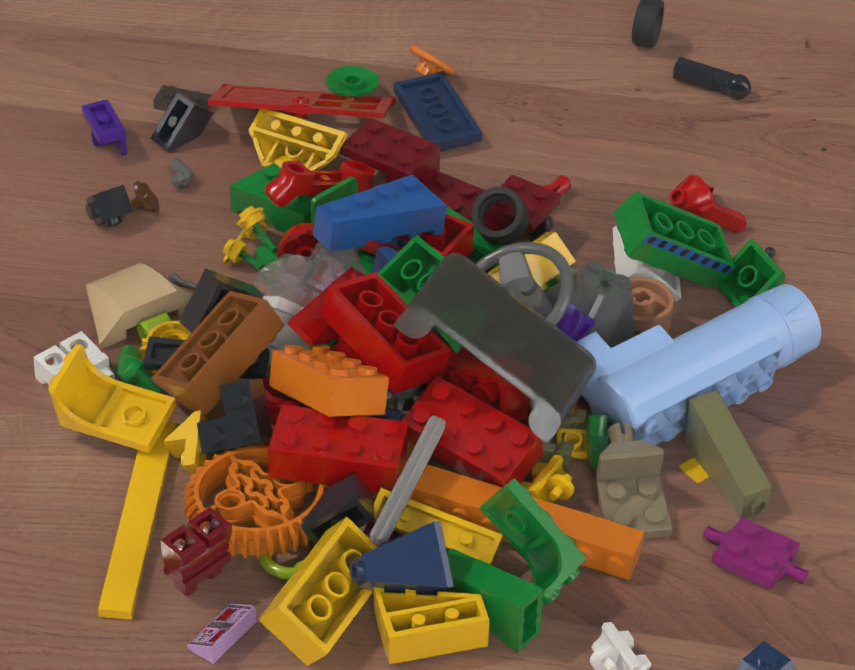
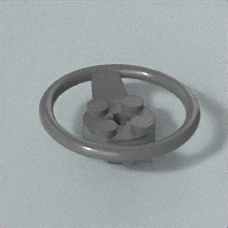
(518, 279)

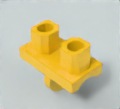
(550, 481)

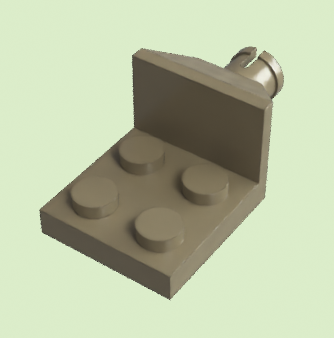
(631, 484)

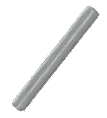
(407, 481)

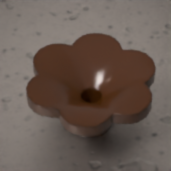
(144, 197)

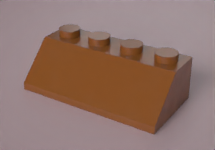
(219, 350)

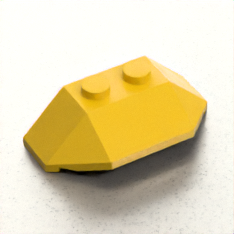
(289, 138)

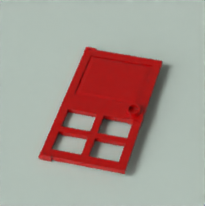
(301, 102)

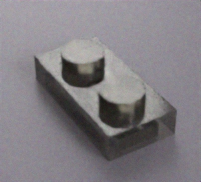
(167, 93)

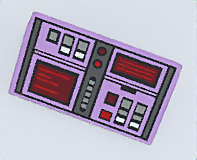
(223, 631)

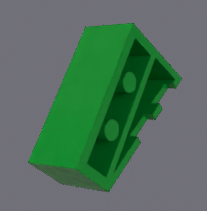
(251, 192)

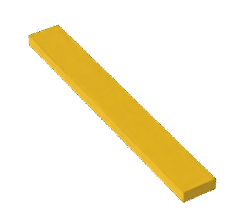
(135, 530)

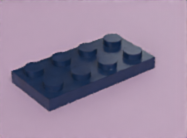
(437, 111)

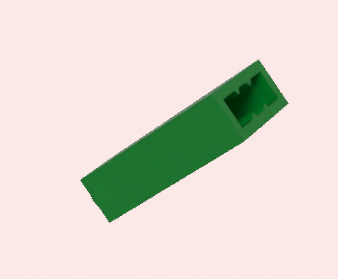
(510, 602)

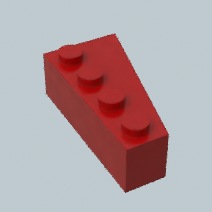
(484, 383)

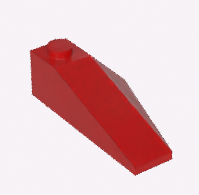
(310, 323)

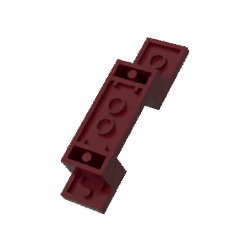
(405, 154)

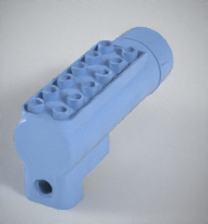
(736, 354)

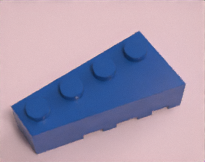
(379, 215)

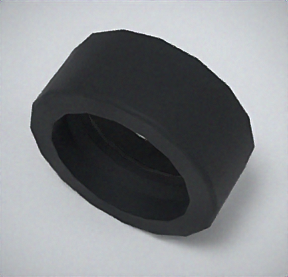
(648, 23)
(493, 196)

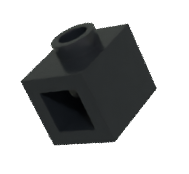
(109, 206)

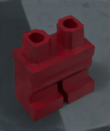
(199, 552)

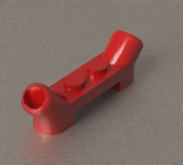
(298, 180)

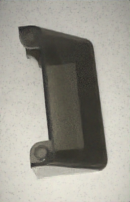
(504, 336)

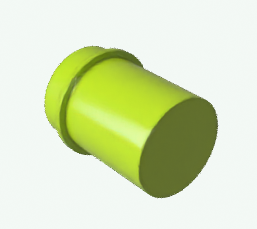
(148, 324)

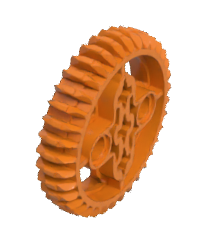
(252, 501)

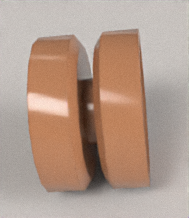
(651, 305)

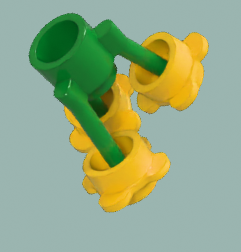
(253, 228)

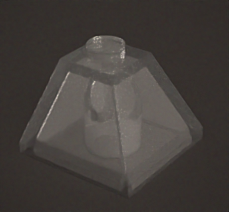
(326, 267)

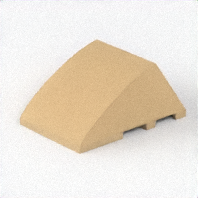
(130, 296)

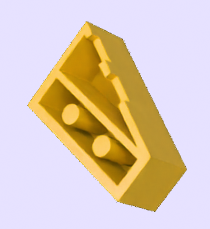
(428, 624)

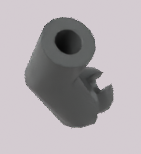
(183, 174)

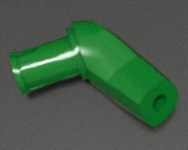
(132, 371)
(596, 437)

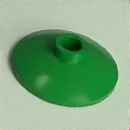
(352, 81)

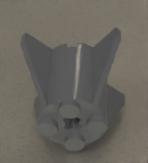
(604, 299)

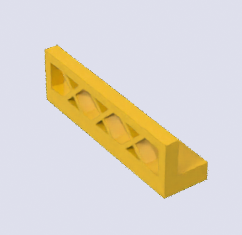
(457, 533)

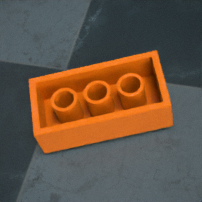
(328, 381)

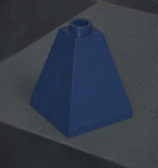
(409, 562)

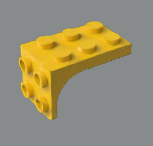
(106, 407)

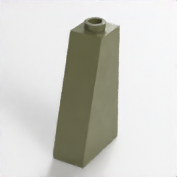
(725, 455)

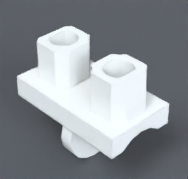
(615, 651)

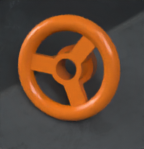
(429, 64)

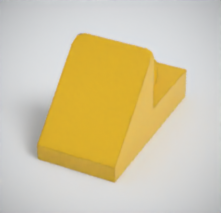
(185, 443)

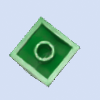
(752, 274)

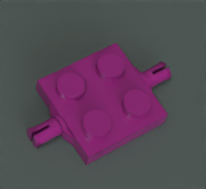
(755, 553)

